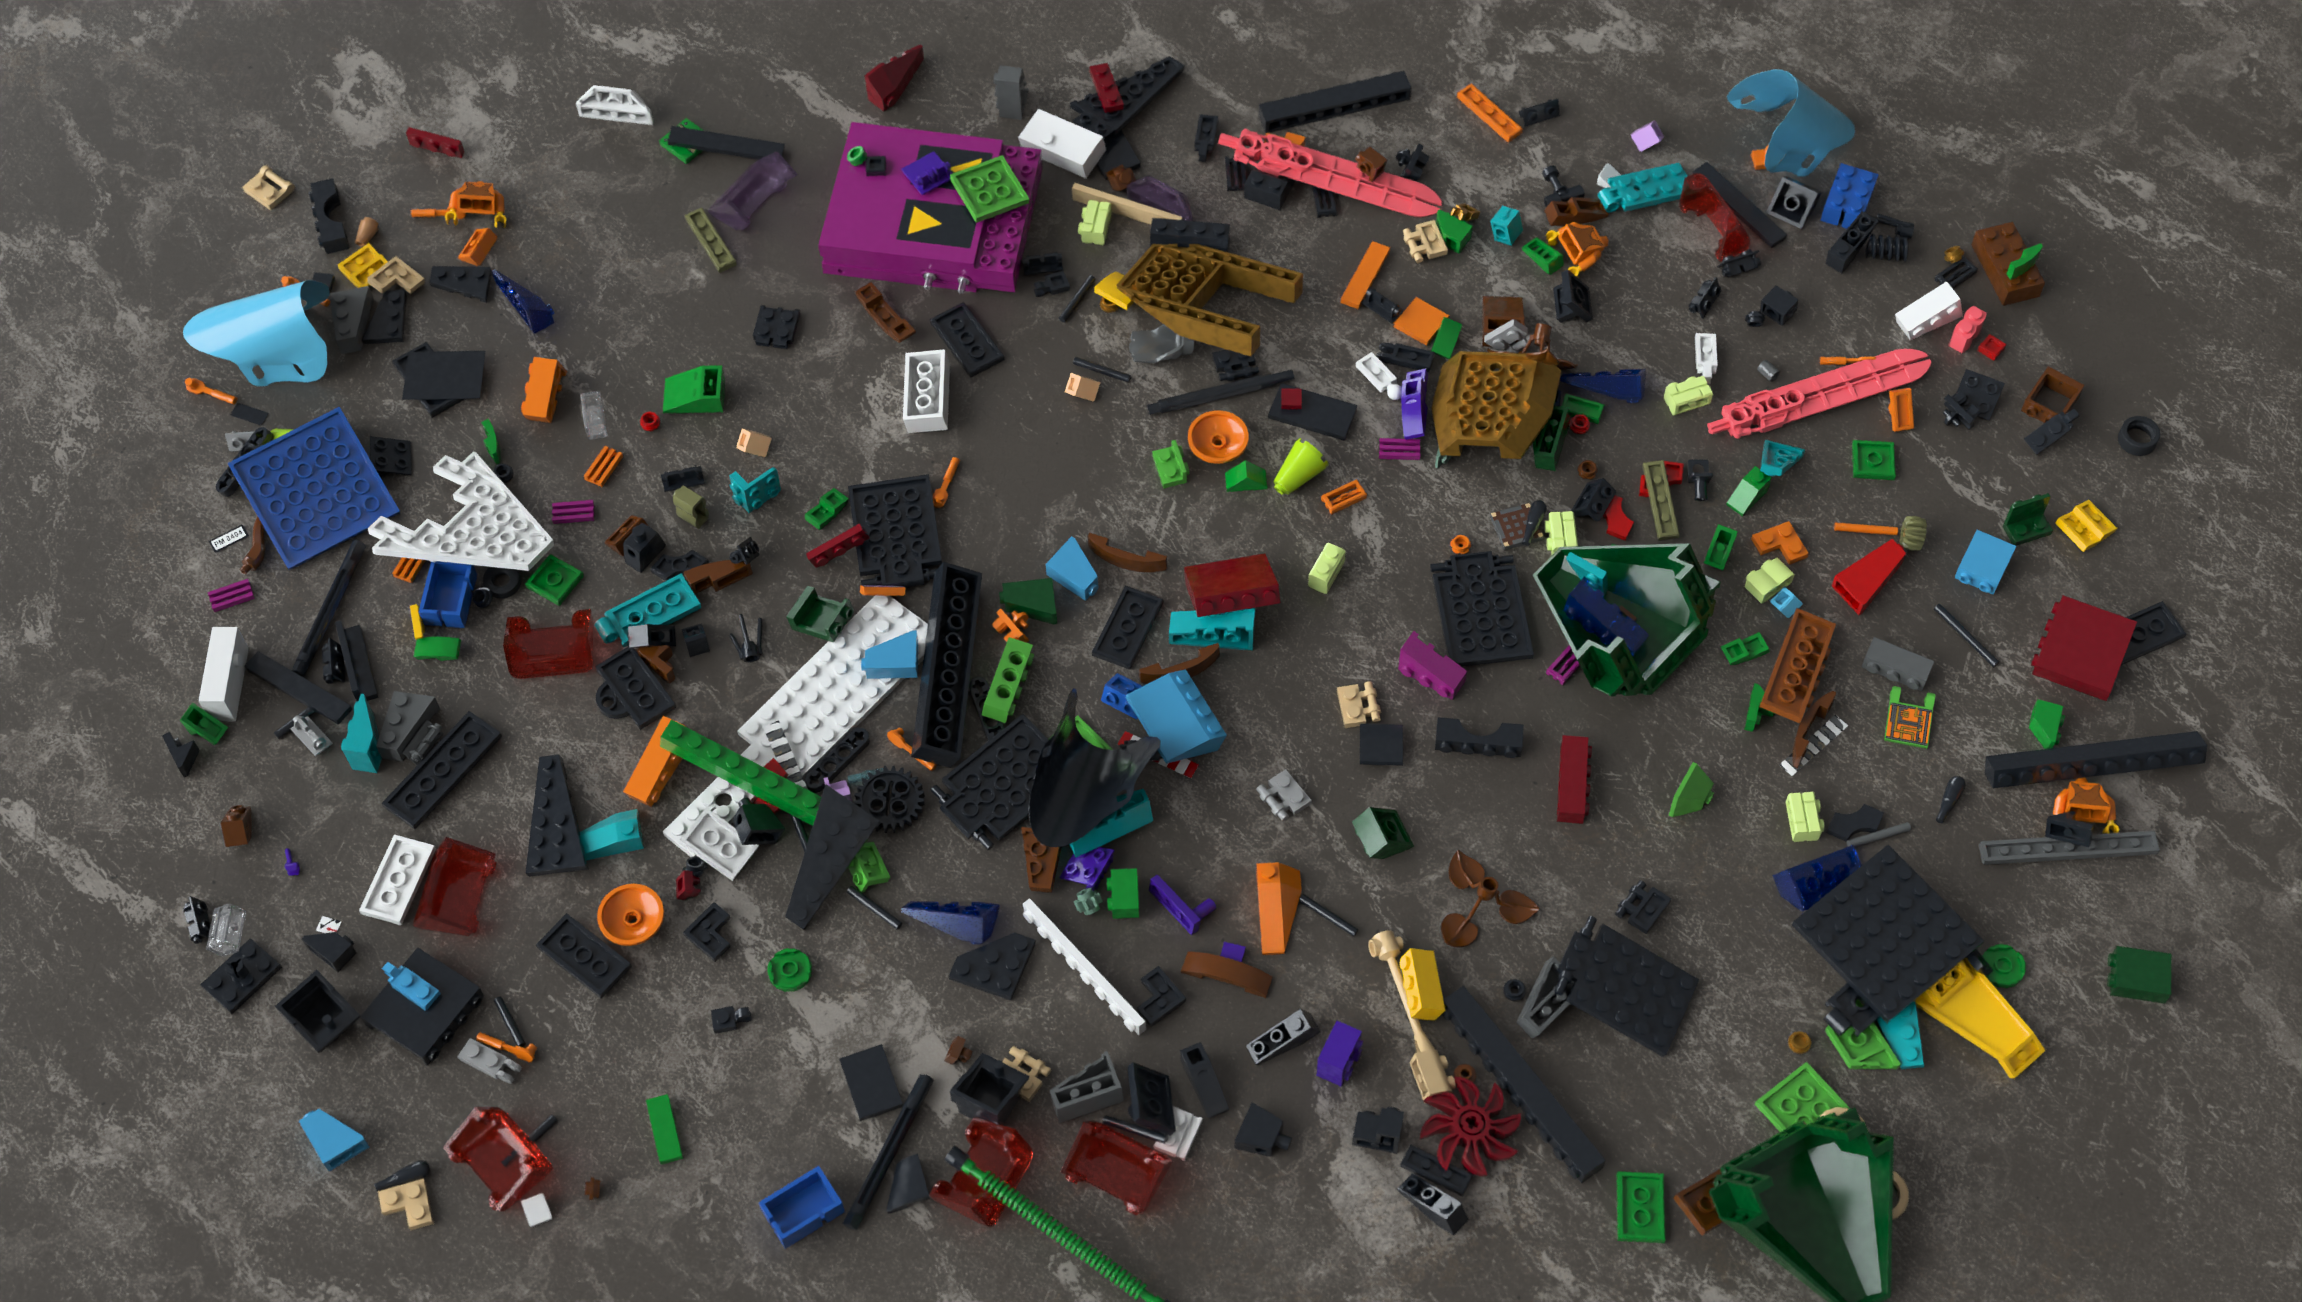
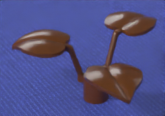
(1542, 338)
(1468, 872)

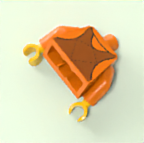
(476, 198)
(1581, 244)
(2089, 803)

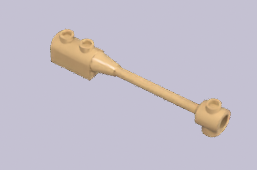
(1426, 1063)

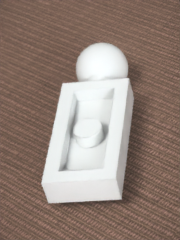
(1379, 376)

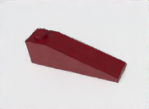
(888, 81)

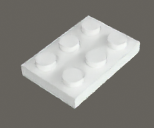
(718, 844)

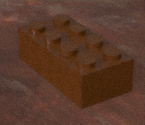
(1996, 250)

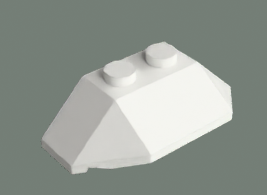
(614, 105)

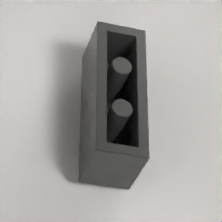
(1897, 664)

